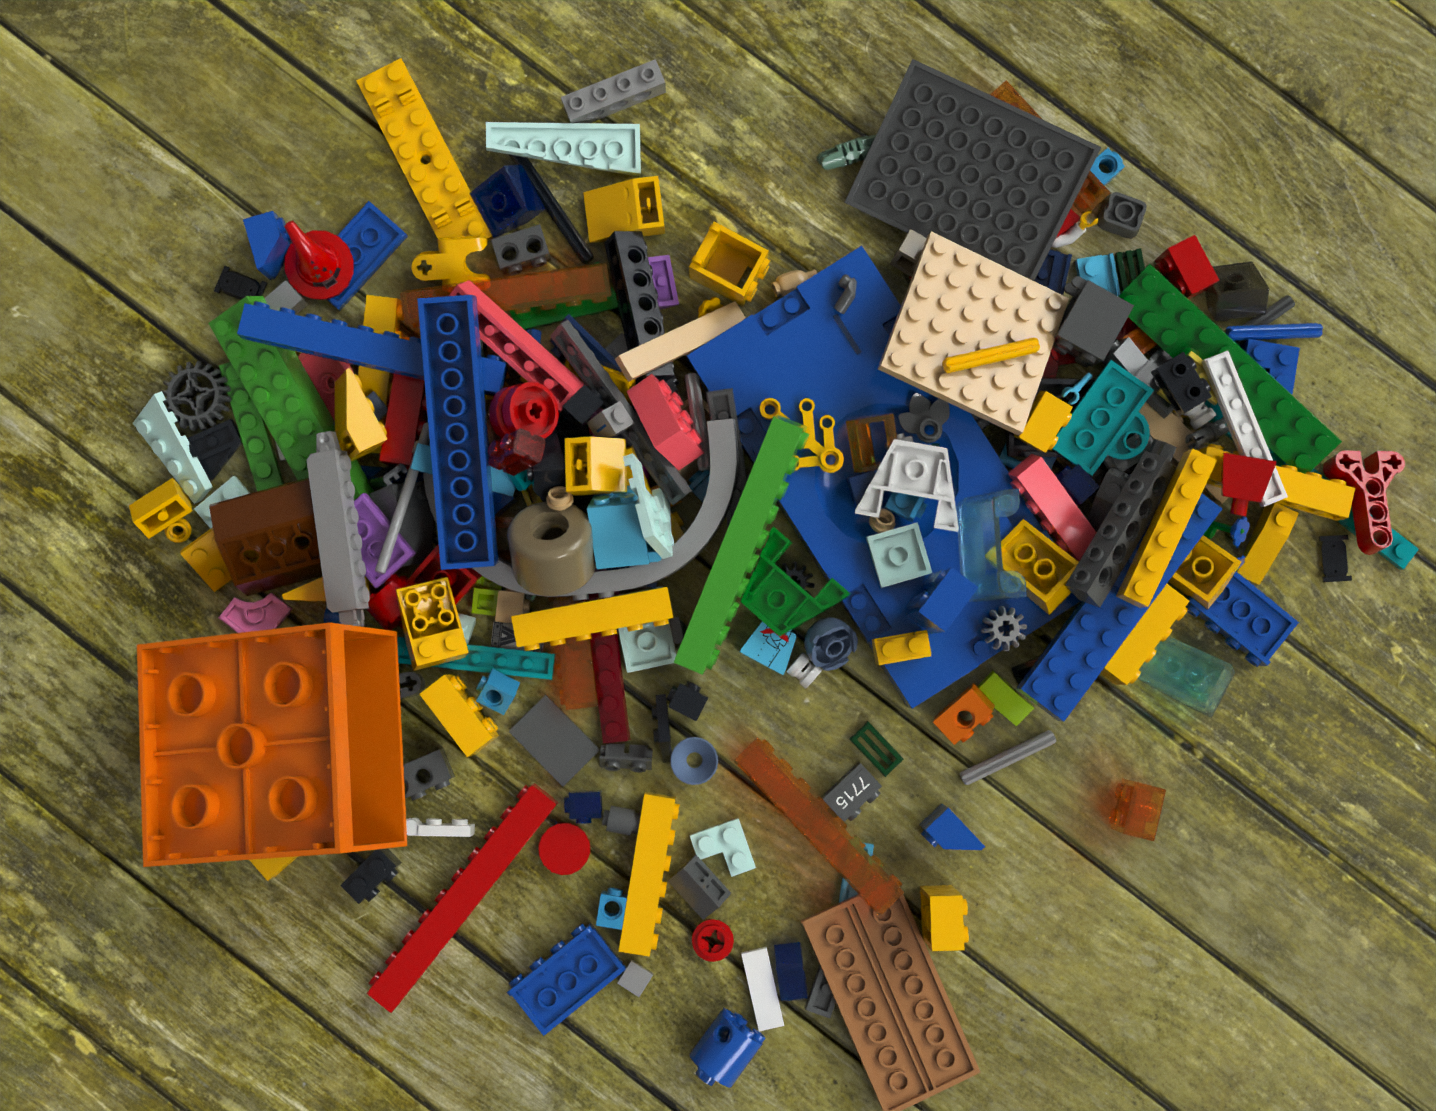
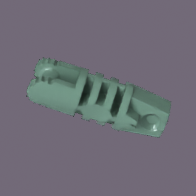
(846, 153)

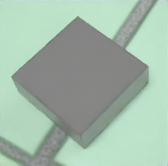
(635, 978)

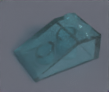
(1188, 675)

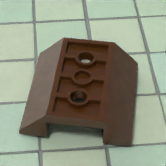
(268, 525)

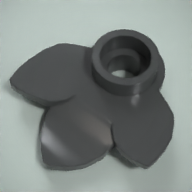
(924, 414)

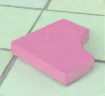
(256, 615)

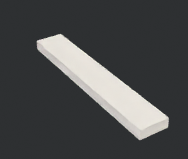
(1241, 418)

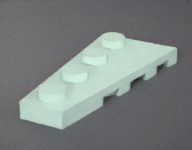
(173, 450)

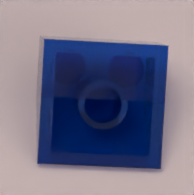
(507, 200)

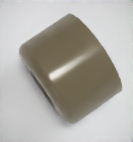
(551, 549)

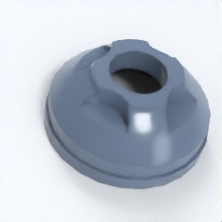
(694, 775)

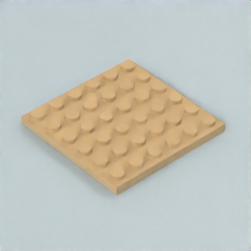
(964, 306)

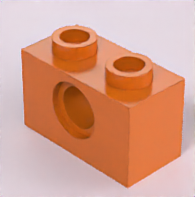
(969, 700)

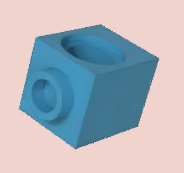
(1112, 161)
(504, 694)
(607, 919)

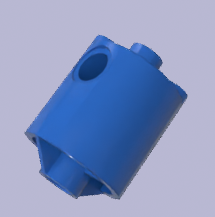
(725, 1049)

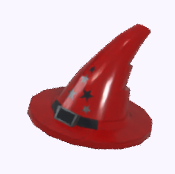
(317, 263)

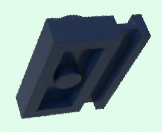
(1054, 271)

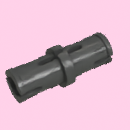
(1208, 433)

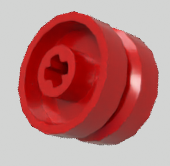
(524, 407)

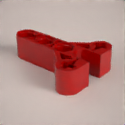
(1376, 477)

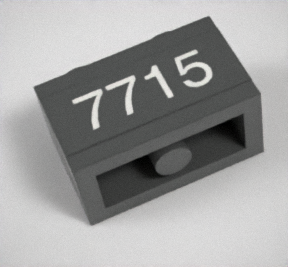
(852, 792)

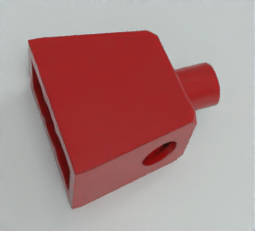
(1244, 480)

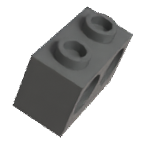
(520, 242)

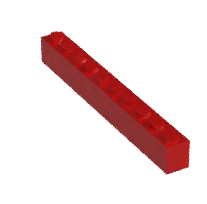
(462, 898)

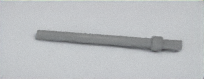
(400, 509)

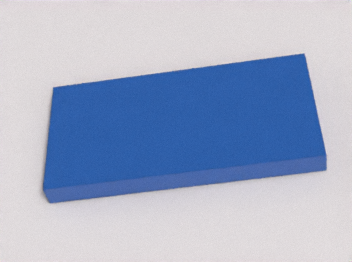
(371, 241)

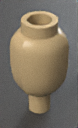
(788, 281)

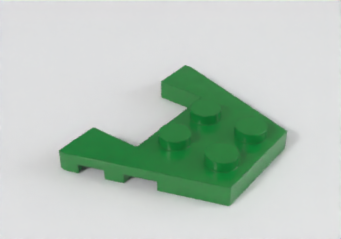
(778, 598)

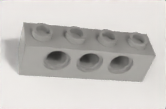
(614, 93)

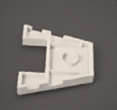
(914, 471)

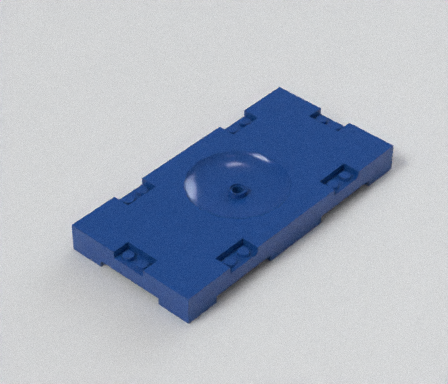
(801, 353)

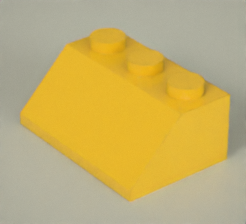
(1205, 572)

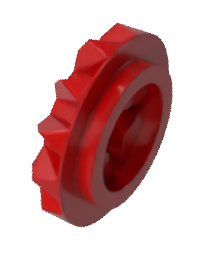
(718, 951)

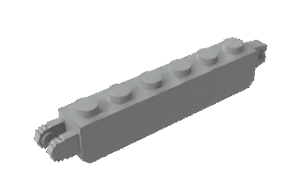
(337, 530)

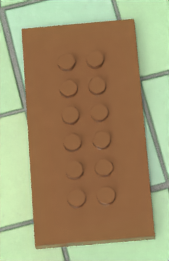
(890, 1001)

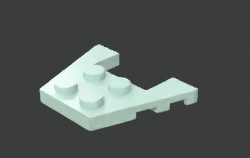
(652, 511)

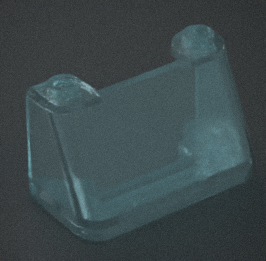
(981, 545)

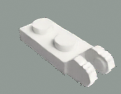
(435, 827)

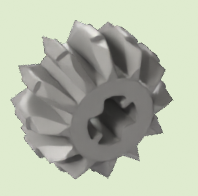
(1011, 635)

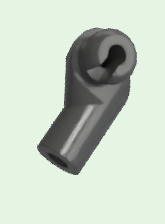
(848, 294)

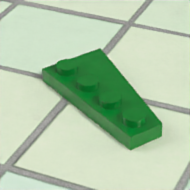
(539, 318)

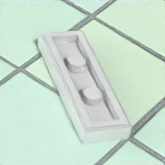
(762, 989)

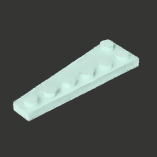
(577, 144)

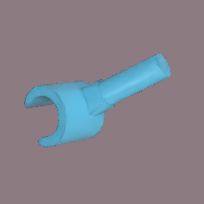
(1076, 388)

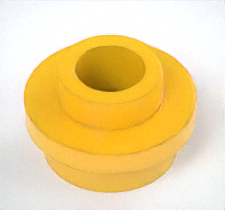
(178, 537)

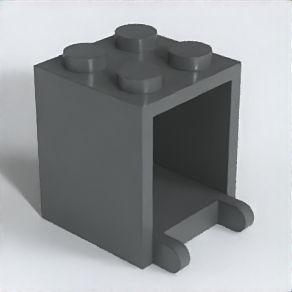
(1090, 322)

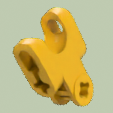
(449, 261)

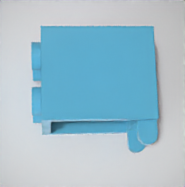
(618, 532)

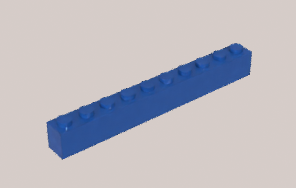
(348, 344)

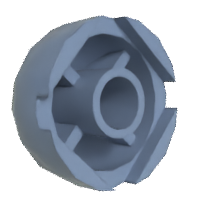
(830, 643)

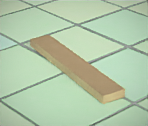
(678, 342)

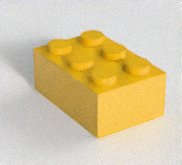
(460, 714)
(943, 918)

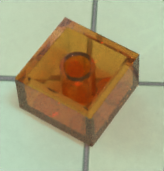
(1137, 809)

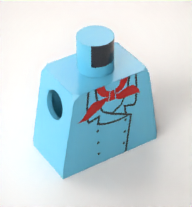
(769, 648)

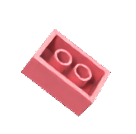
(666, 421)

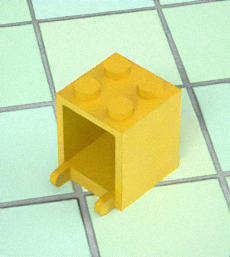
(723, 262)

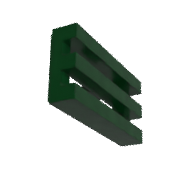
(1129, 257)
(891, 765)

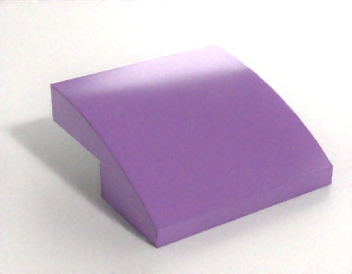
(664, 281)

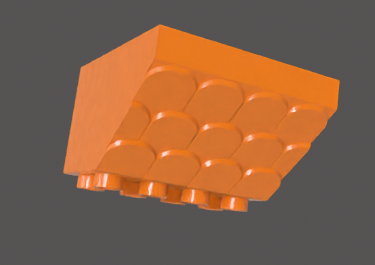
(270, 745)

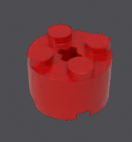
(384, 604)

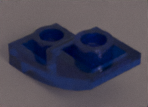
(790, 971)

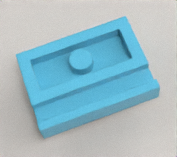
(1100, 271)

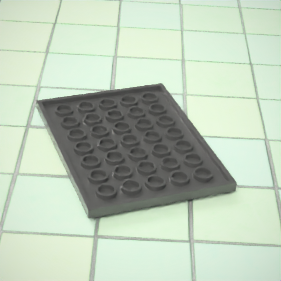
(972, 171)

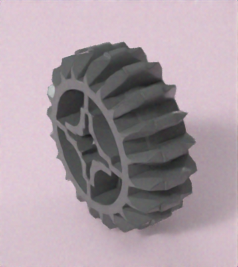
(189, 377)

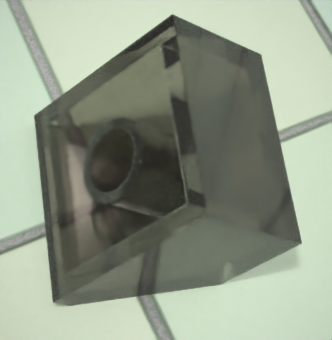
(1238, 292)

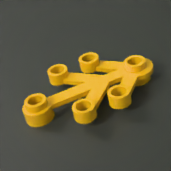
(812, 444)

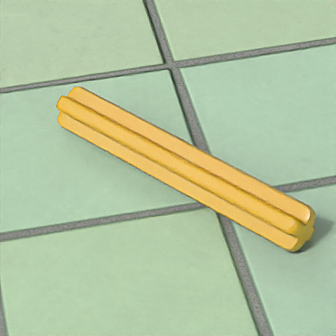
(990, 355)

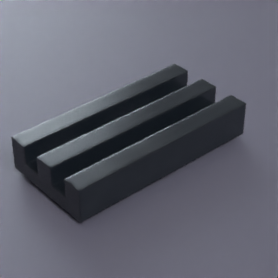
(386, 475)

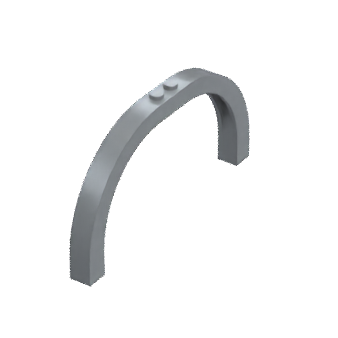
(716, 504)

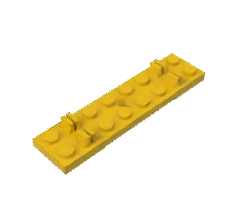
(414, 135)

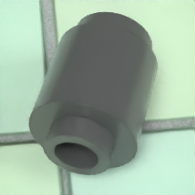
(621, 820)

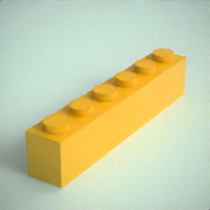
(381, 315)
(1304, 491)
(1166, 528)
(592, 617)
(647, 874)

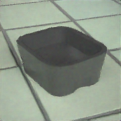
(1121, 215)

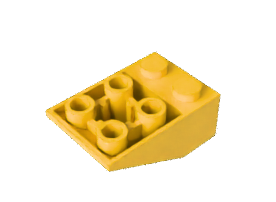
(624, 207)
(355, 422)
(431, 624)

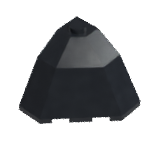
(551, 469)

